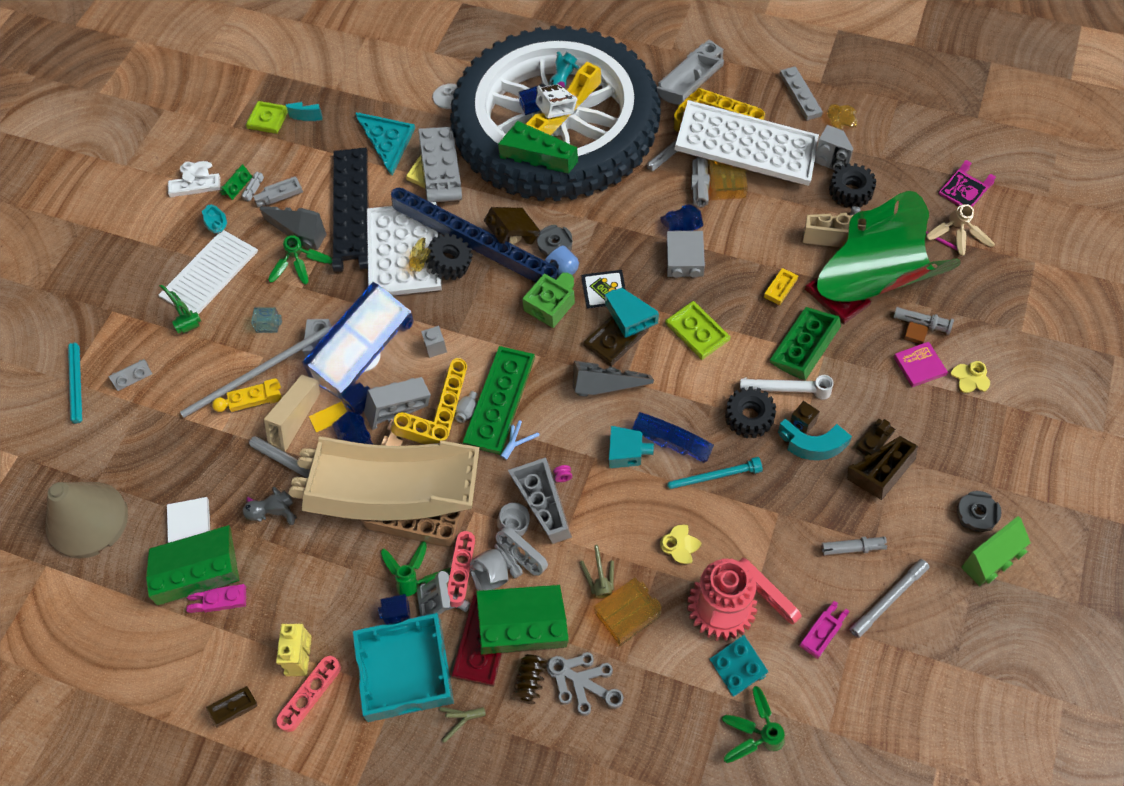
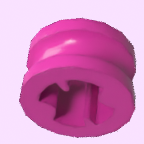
(562, 473)

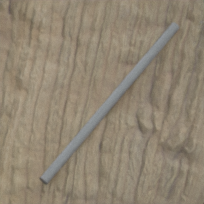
(256, 371)

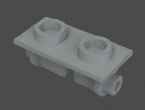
(130, 374)

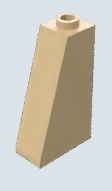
(290, 412)

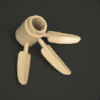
(959, 218)

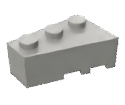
(389, 400)

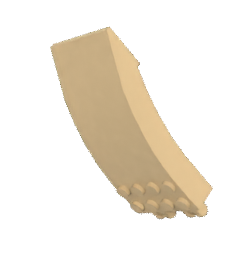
(386, 480)

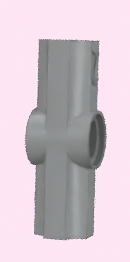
(700, 182)

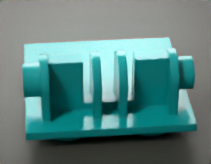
(739, 665)

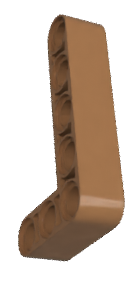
(416, 531)

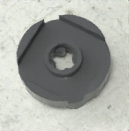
(552, 232)
(972, 520)

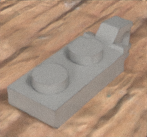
(278, 192)

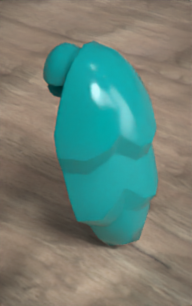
(214, 219)

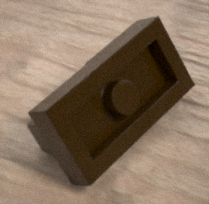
(876, 437)
(231, 706)

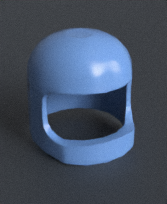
(564, 259)

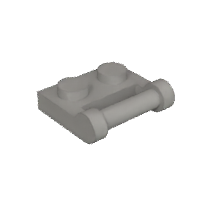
(438, 600)

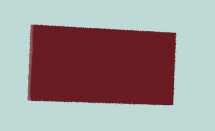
(470, 663)

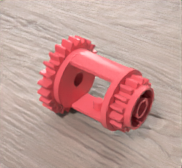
(724, 599)

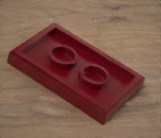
(844, 309)

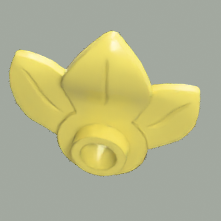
(969, 378)
(683, 544)

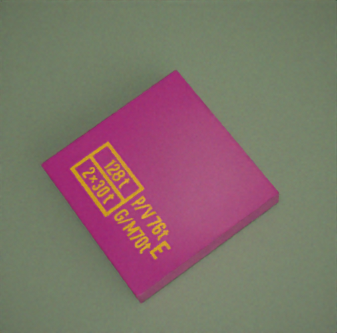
(920, 364)

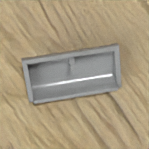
(688, 77)

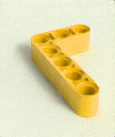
(715, 100)
(443, 410)

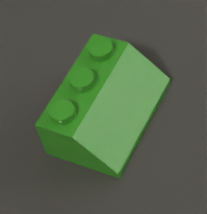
(997, 552)

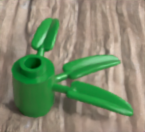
(299, 264)
(185, 321)
(405, 575)
(771, 728)

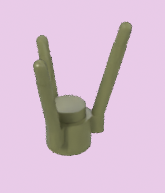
(602, 587)

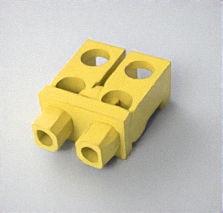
(293, 649)

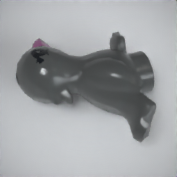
(275, 504)

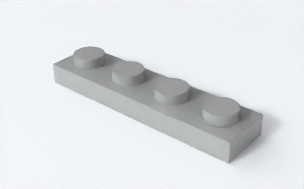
(801, 93)

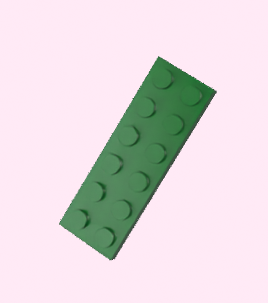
(499, 400)

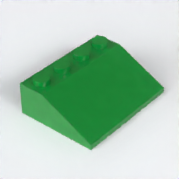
(191, 565)
(521, 619)

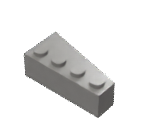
(540, 492)

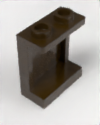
(511, 222)

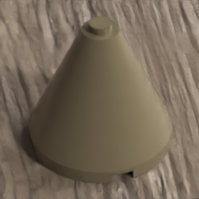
(84, 517)

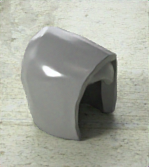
(489, 570)

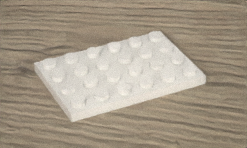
(389, 247)

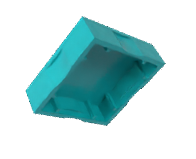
(402, 668)

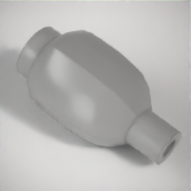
(465, 407)

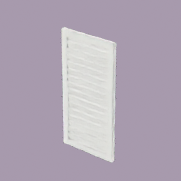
(210, 271)

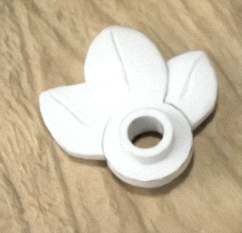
(192, 170)

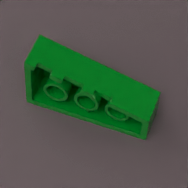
(538, 148)

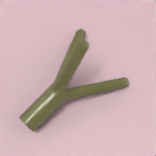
(466, 715)

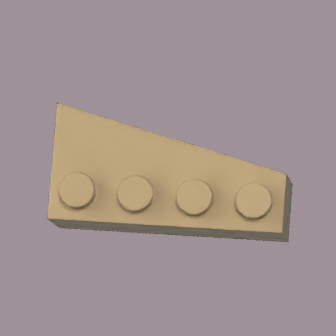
(829, 229)

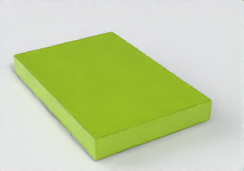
(697, 330)

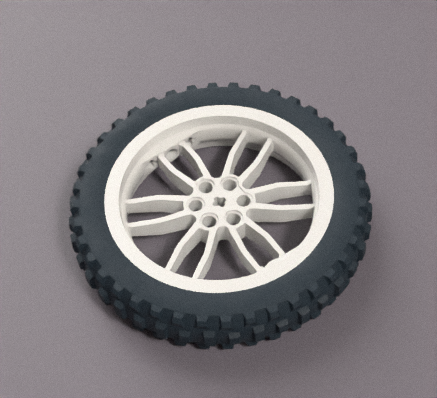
(534, 55)

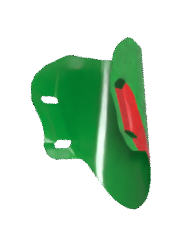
(884, 254)

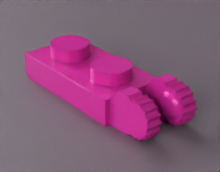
(218, 599)
(823, 631)

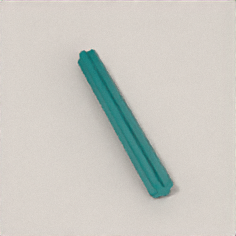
(74, 383)

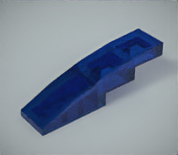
(670, 435)

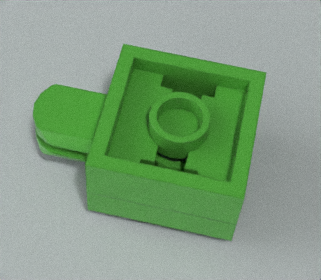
(547, 291)

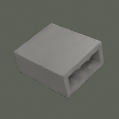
(685, 254)

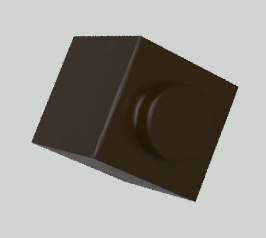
(804, 417)

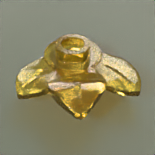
(842, 116)
(418, 256)

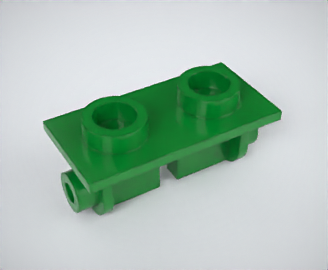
(236, 182)

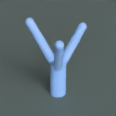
(511, 445)

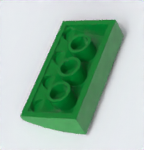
(806, 342)

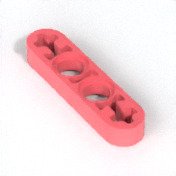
(460, 568)
(773, 595)
(306, 691)

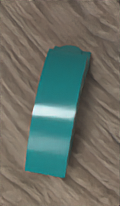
(814, 447)

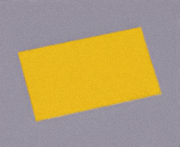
(326, 417)

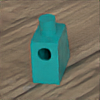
(627, 447)

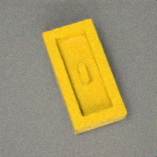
(781, 286)

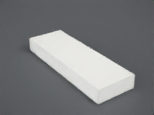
(199, 185)

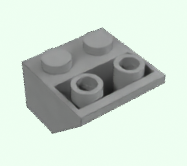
(833, 148)

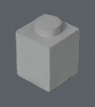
(434, 341)

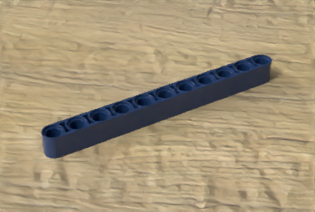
(477, 238)

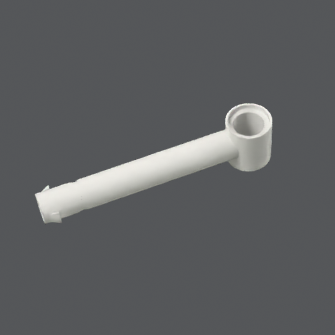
(792, 386)

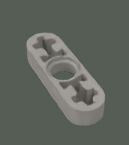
(535, 556)

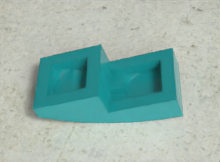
(304, 113)

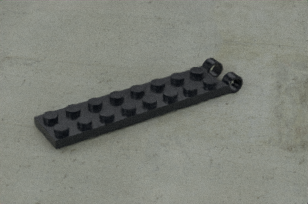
(350, 207)

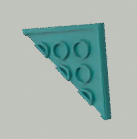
(387, 137)

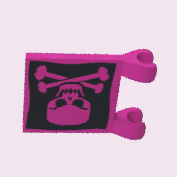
(964, 188)

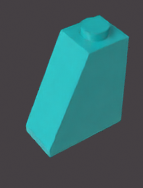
(630, 312)

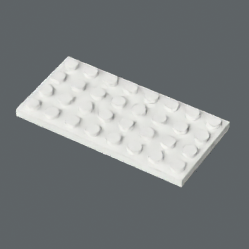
(747, 142)

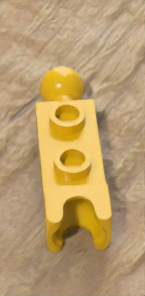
(249, 396)

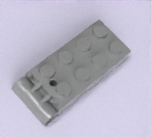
(440, 164)

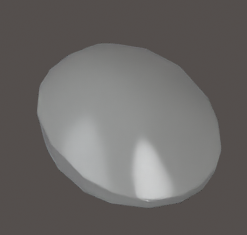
(514, 516)

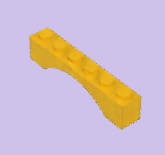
(583, 84)

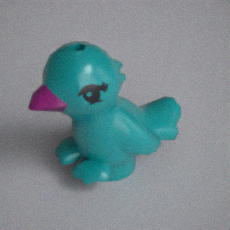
(564, 67)

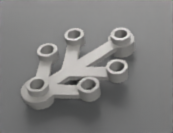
(582, 681)

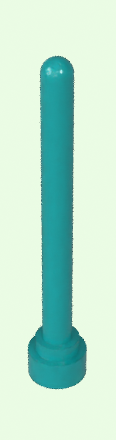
(753, 465)

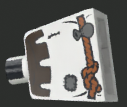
(555, 100)

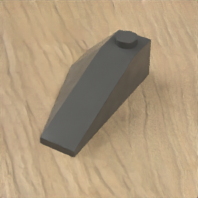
(300, 223)
(594, 380)

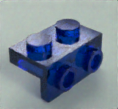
(684, 219)
(352, 428)

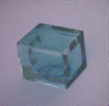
(266, 320)

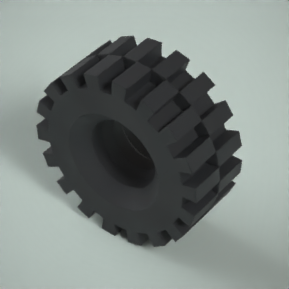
(852, 176)
(445, 266)
(754, 400)

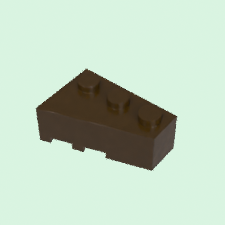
(884, 468)

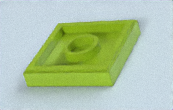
(267, 117)

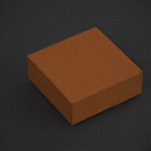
(916, 333)

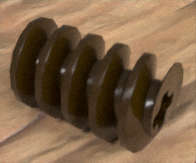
(528, 678)

